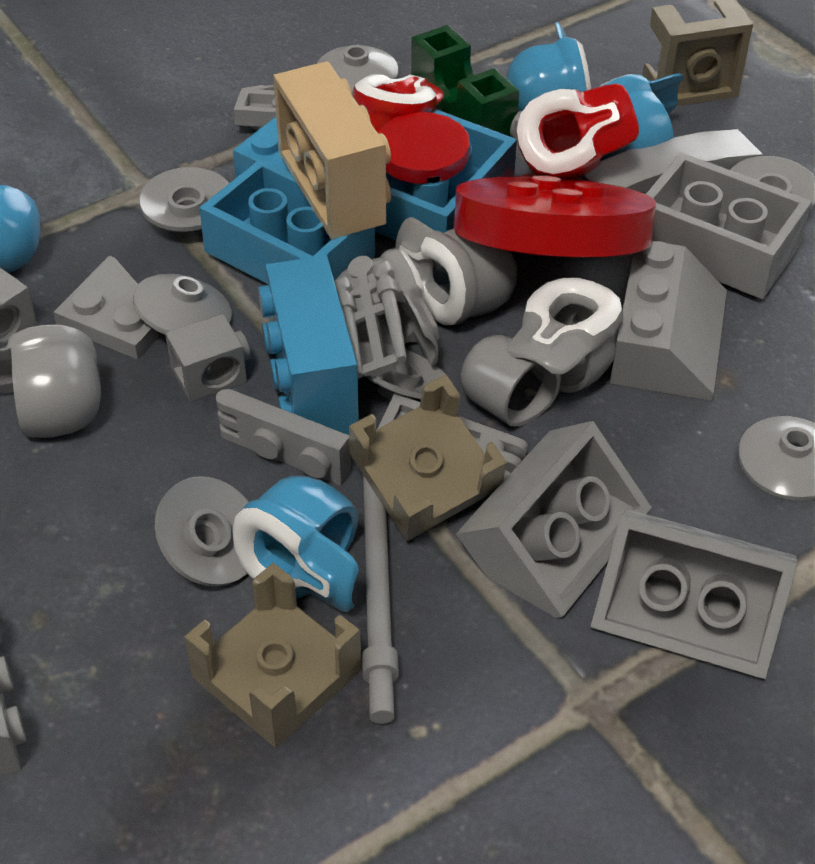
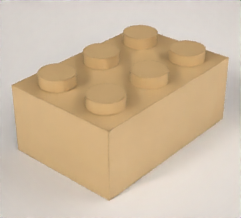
(332, 149)

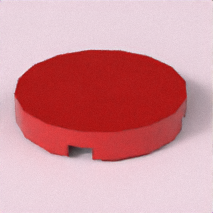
(425, 147)

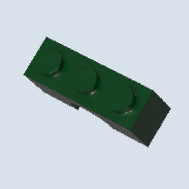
(479, 98)

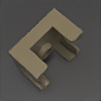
(704, 52)
(425, 461)
(275, 661)

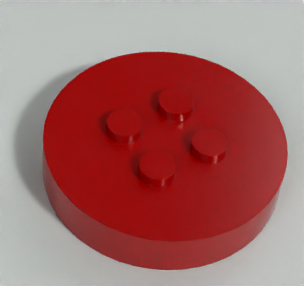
(554, 216)

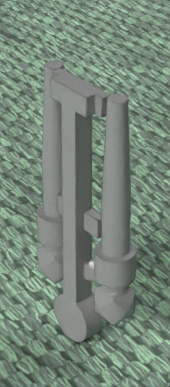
(387, 292)

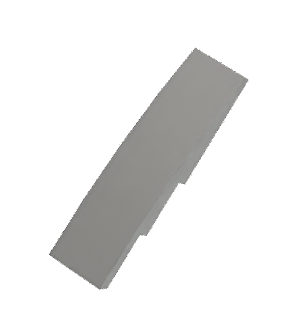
(643, 167)

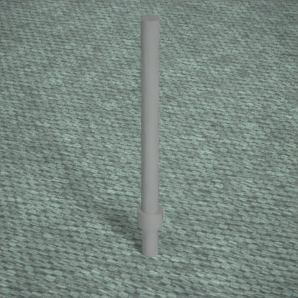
(380, 658)

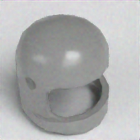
(492, 374)

